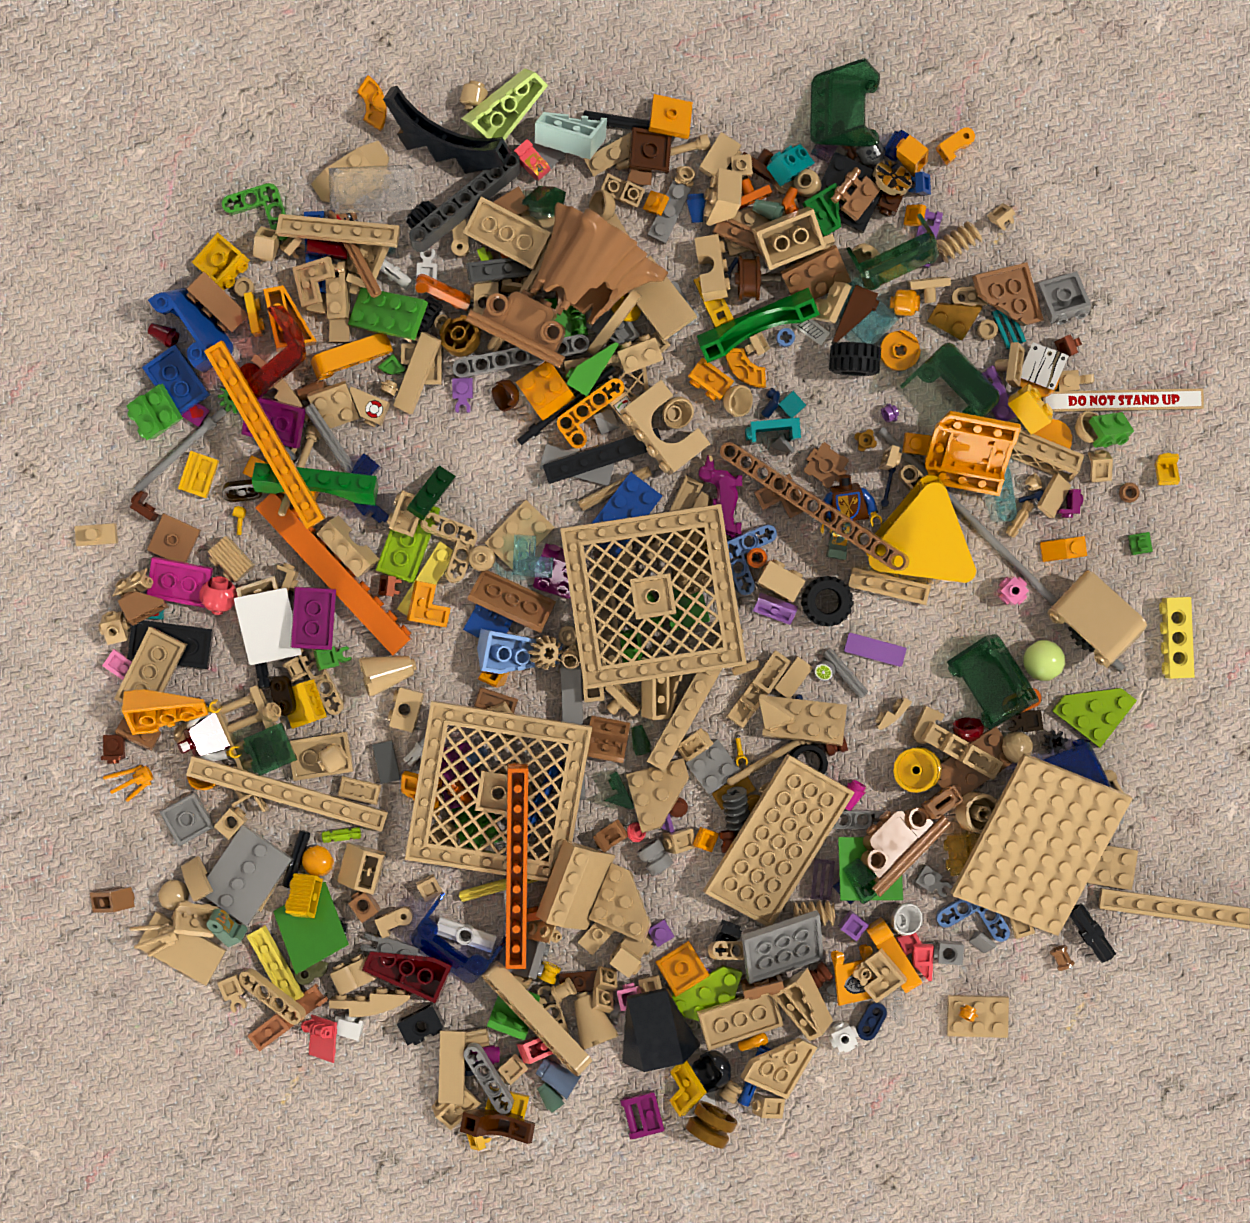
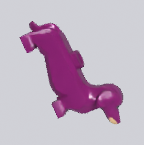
(726, 492)

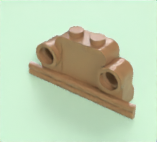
(523, 323)
(898, 843)

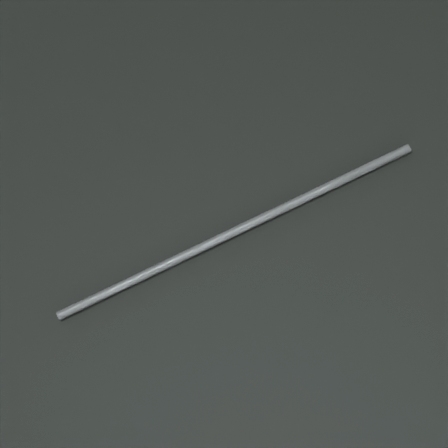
(985, 533)

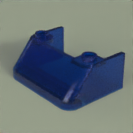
(465, 968)

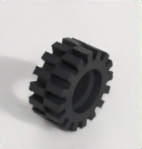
(432, 311)

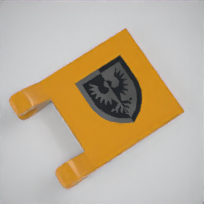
(847, 987)

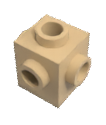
(114, 627)

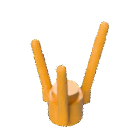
(142, 776)

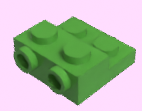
(154, 412)

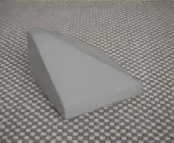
(606, 421)
(782, 445)

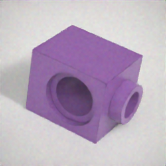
(853, 925)

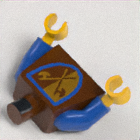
(851, 501)

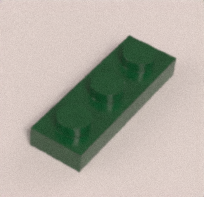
(431, 493)

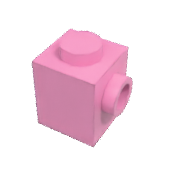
(628, 990)

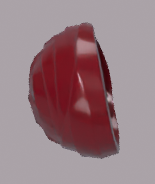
(968, 728)

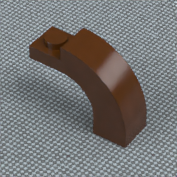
(490, 1122)

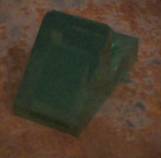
(621, 797)
(861, 880)

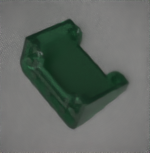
(994, 680)

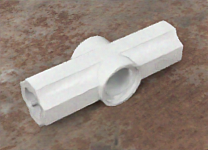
(479, 938)

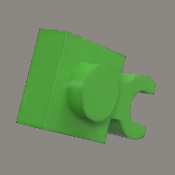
(330, 658)

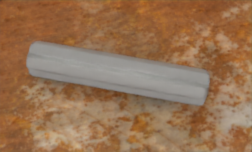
(845, 673)

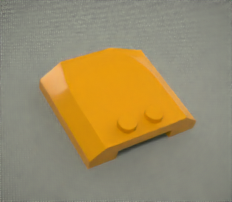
(971, 451)

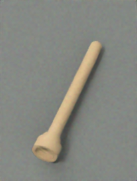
(701, 144)
(312, 436)
(765, 761)

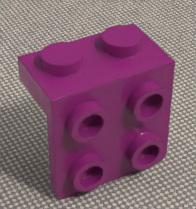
(558, 583)

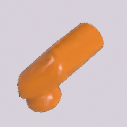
(788, 201)

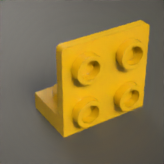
(308, 704)

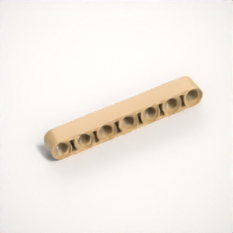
(536, 1018)

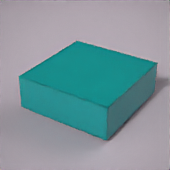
(792, 404)

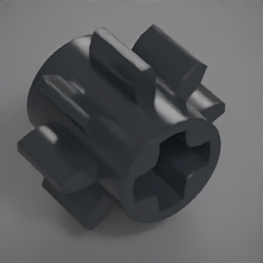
(1061, 741)

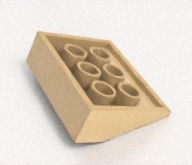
(574, 886)

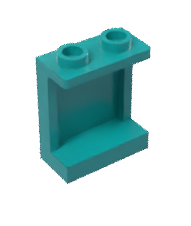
(790, 424)

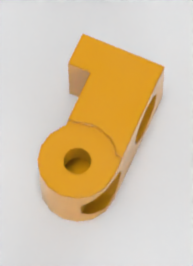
(960, 140)

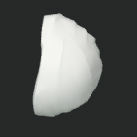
(906, 919)

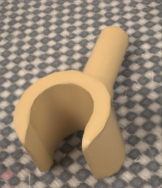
(1113, 777)

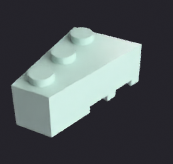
(570, 135)

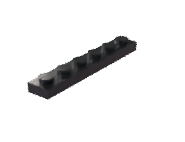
(595, 458)

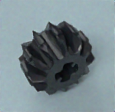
(419, 213)

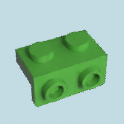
(1111, 429)

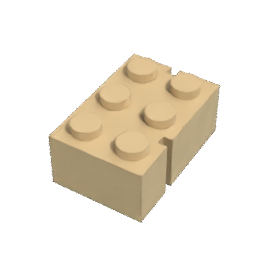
(783, 582)

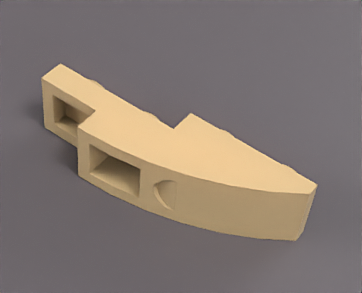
(379, 1001)

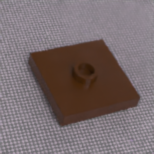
(649, 151)

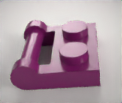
(649, 1114)

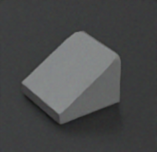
(982, 942)

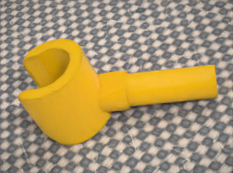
(240, 513)
(739, 752)

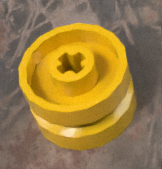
(929, 769)

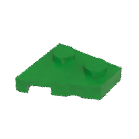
(825, 210)

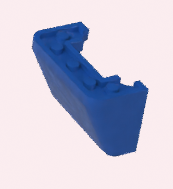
(201, 327)

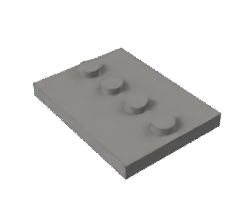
(246, 874)
(782, 947)

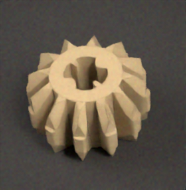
(551, 653)

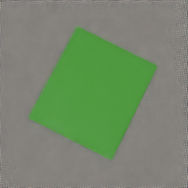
(849, 850)
(309, 938)

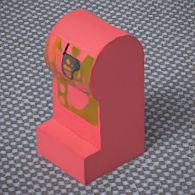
(532, 160)

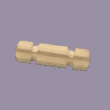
(1020, 519)

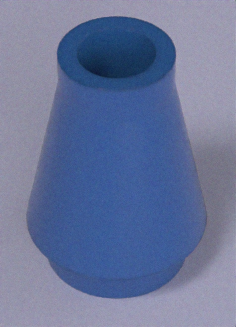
(696, 206)

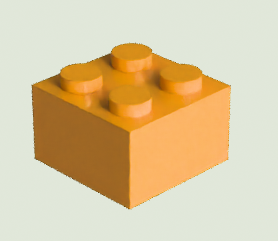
(545, 390)

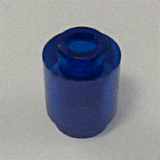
(890, 146)

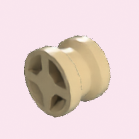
(730, 1092)

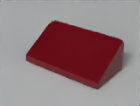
(326, 249)

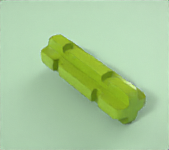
(341, 834)

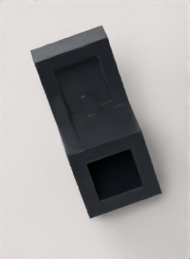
(727, 932)

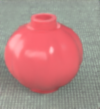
(218, 596)

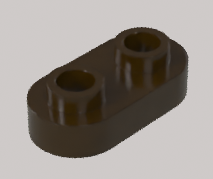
(243, 491)
(283, 695)

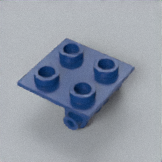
(486, 619)

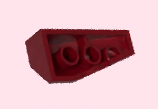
(412, 973)

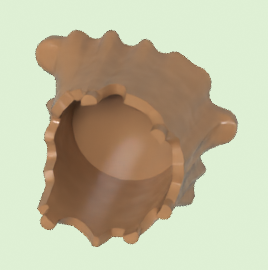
(592, 263)

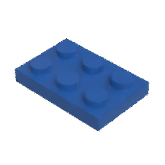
(178, 378)

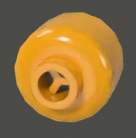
(905, 302)

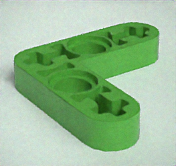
(261, 200)

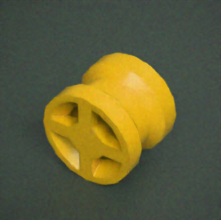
(549, 972)

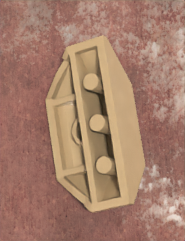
(365, 155)

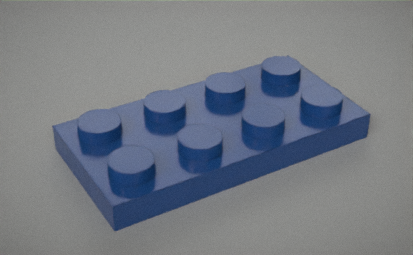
(630, 500)

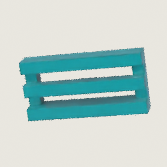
(1002, 332)

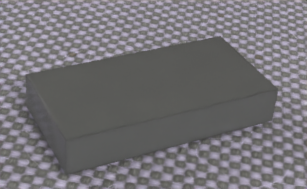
(386, 762)

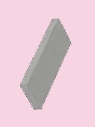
(600, 475)

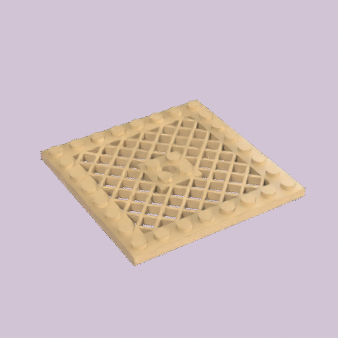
(724, 594)
(479, 719)

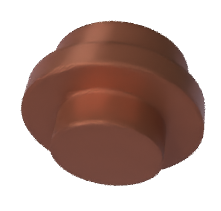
(680, 808)

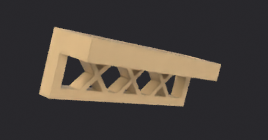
(1046, 452)

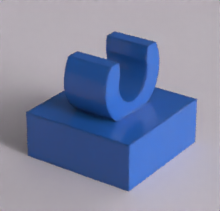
(922, 182)

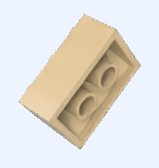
(789, 237)

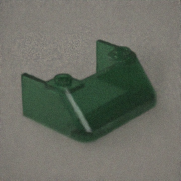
(898, 260)
(961, 377)

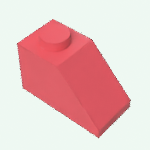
(533, 1050)

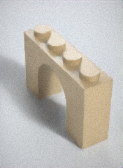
(669, 455)

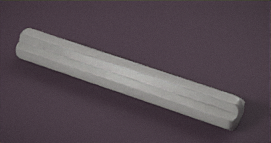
(329, 438)

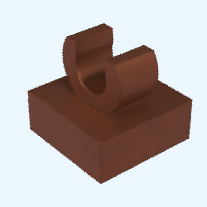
(1068, 345)
(387, 585)

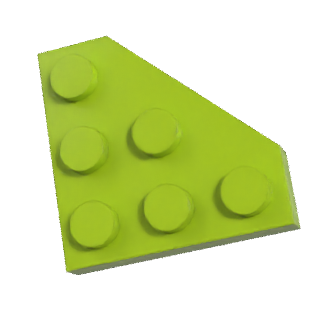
(1095, 712)
(714, 990)

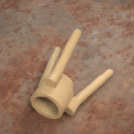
(165, 935)

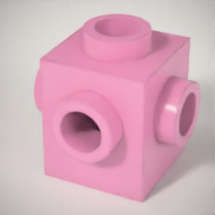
(1005, 590)

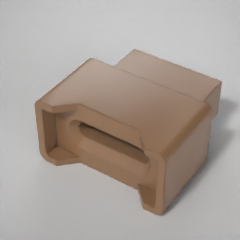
(942, 802)

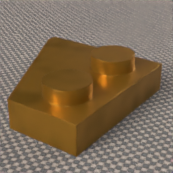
(954, 318)

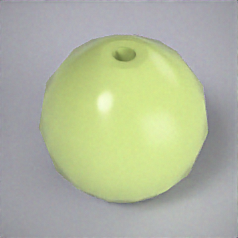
(1044, 660)

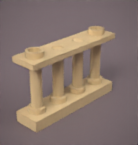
(256, 697)

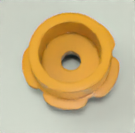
(968, 1013)

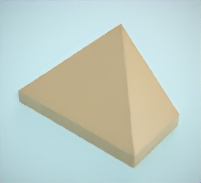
(774, 714)

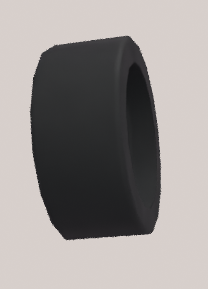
(812, 748)

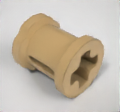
(294, 669)
(563, 990)

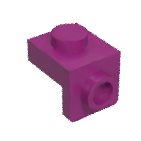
(1073, 504)

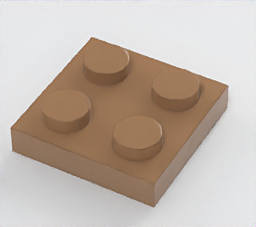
(755, 990)

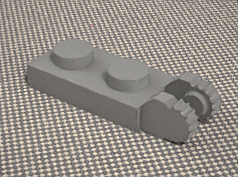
(388, 945)

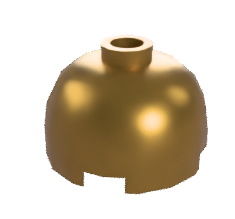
(460, 336)

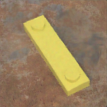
(431, 572)
(274, 962)

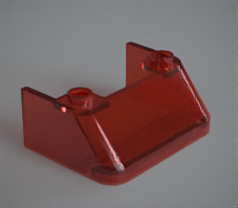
(284, 362)

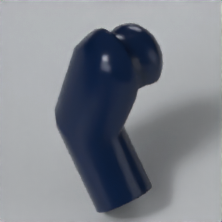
(772, 404)

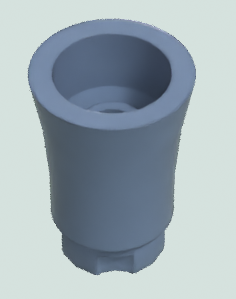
(557, 1077)

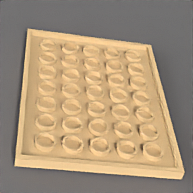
(1041, 844)

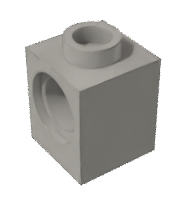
(955, 958)

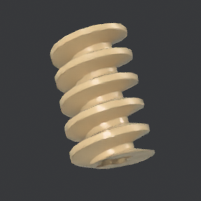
(957, 240)
(826, 912)

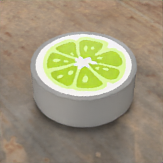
(824, 670)

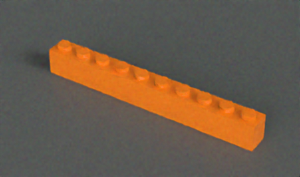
(336, 575)
(516, 866)

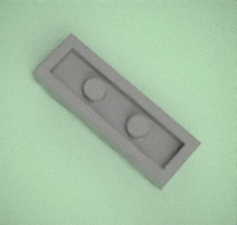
(665, 223)

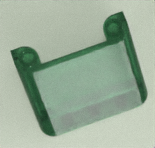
(839, 105)

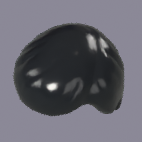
(712, 1070)

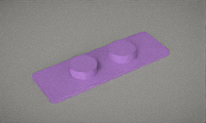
(875, 649)

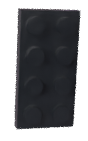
(197, 639)

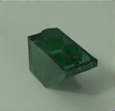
(544, 199)

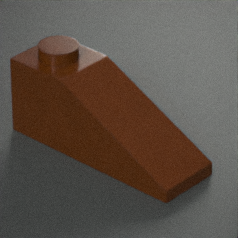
(857, 309)

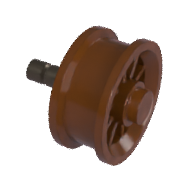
(749, 278)

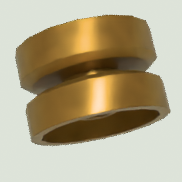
(711, 1124)

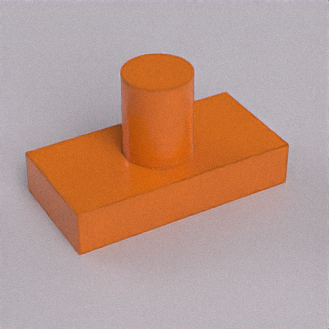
(751, 195)

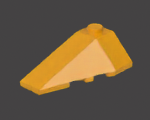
(150, 709)

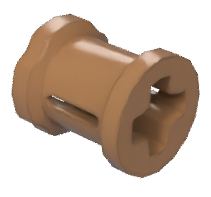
(1062, 957)

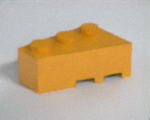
(279, 296)

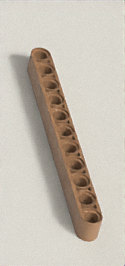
(804, 504)

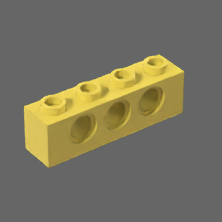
(1184, 646)

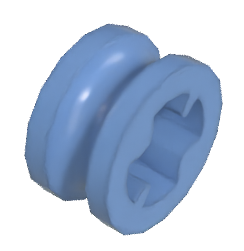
(789, 333)

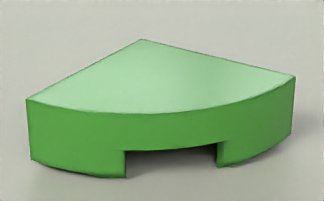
(392, 366)

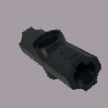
(1092, 933)

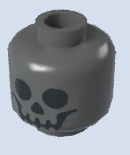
(871, 155)

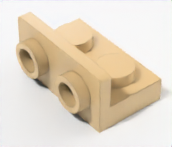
(452, 1114)

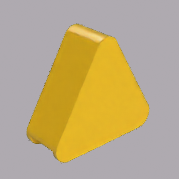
(928, 533)

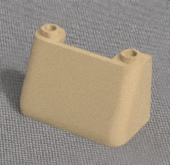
(1099, 617)

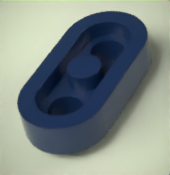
(871, 1020)

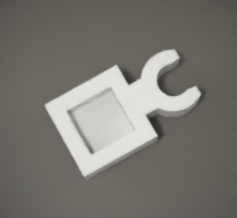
(427, 267)

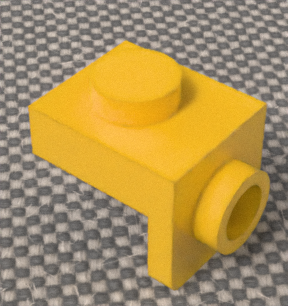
(1167, 469)

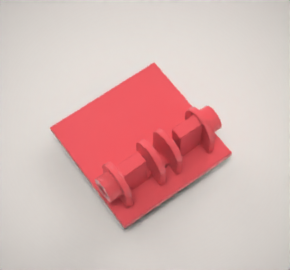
(322, 1037)

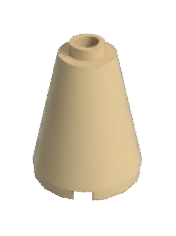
(385, 672)
(592, 1024)

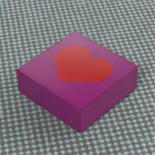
(197, 414)

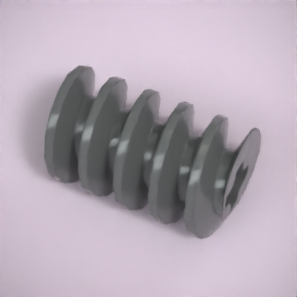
(735, 808)

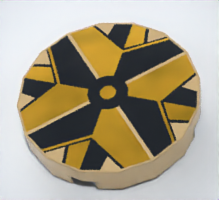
(892, 177)

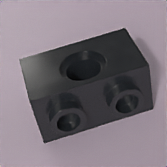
(427, 1014)

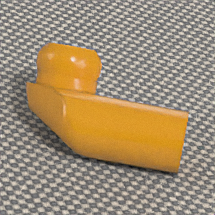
(753, 1042)

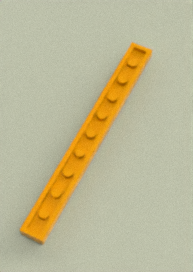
(264, 434)

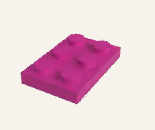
(178, 581)

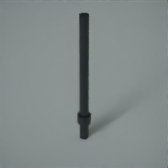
(535, 429)

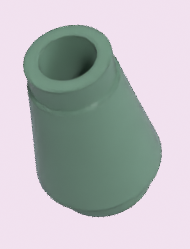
(768, 209)
(550, 1097)

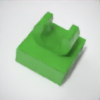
(1140, 543)

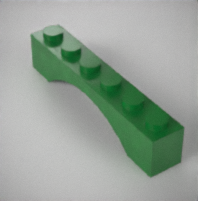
(791, 309)
(350, 486)

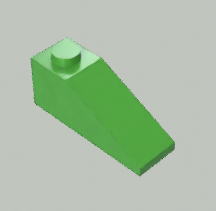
(587, 373)

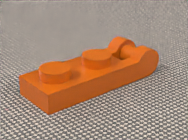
(442, 291)

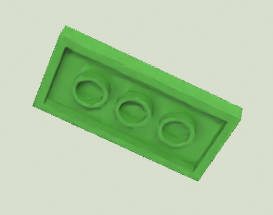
(388, 314)

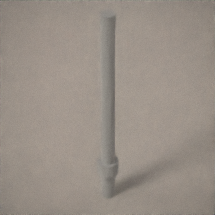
(209, 423)

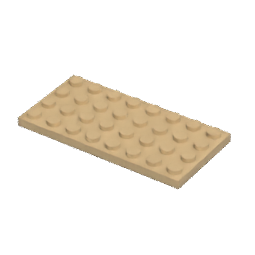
(778, 841)

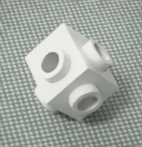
(843, 1029)

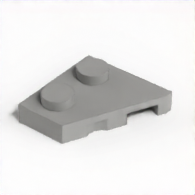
(624, 332)

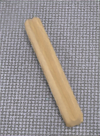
(608, 491)

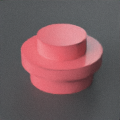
(634, 832)

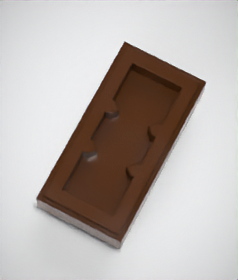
(582, 980)

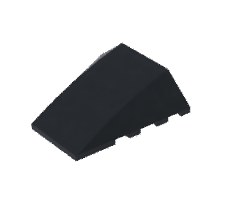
(656, 1032)

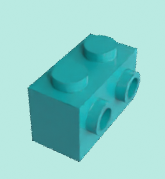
(789, 164)

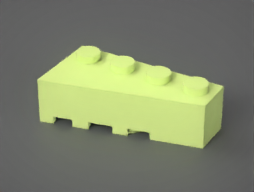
(506, 106)

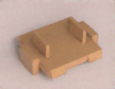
(826, 465)

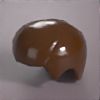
(505, 395)

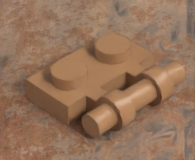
(860, 198)

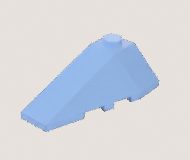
(504, 652)

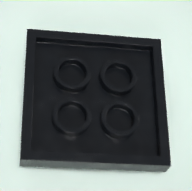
(836, 173)

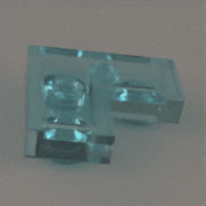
(525, 561)

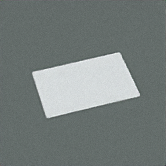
(266, 625)

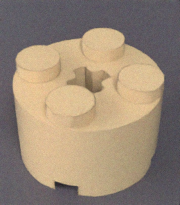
(975, 811)

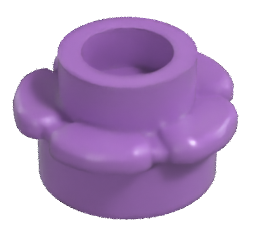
(890, 413)

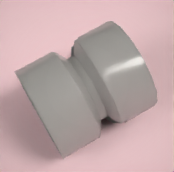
(655, 857)

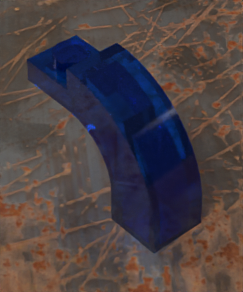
(367, 466)

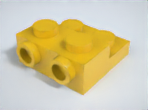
(221, 261)

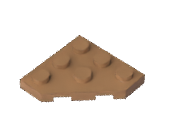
(1011, 293)

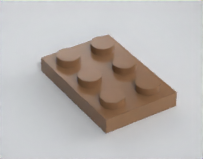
(816, 273)

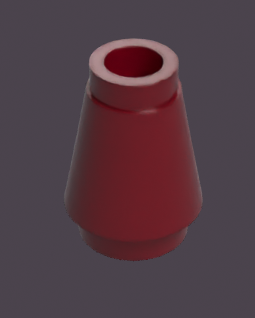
(164, 334)

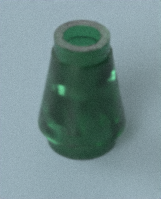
(640, 741)

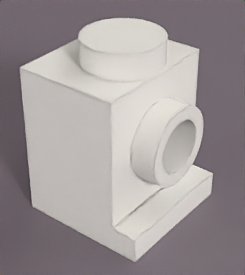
(349, 1026)

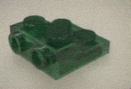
(269, 749)

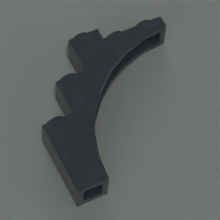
(443, 144)

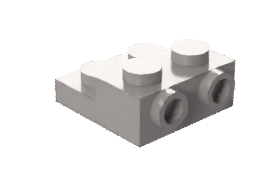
(1064, 298)

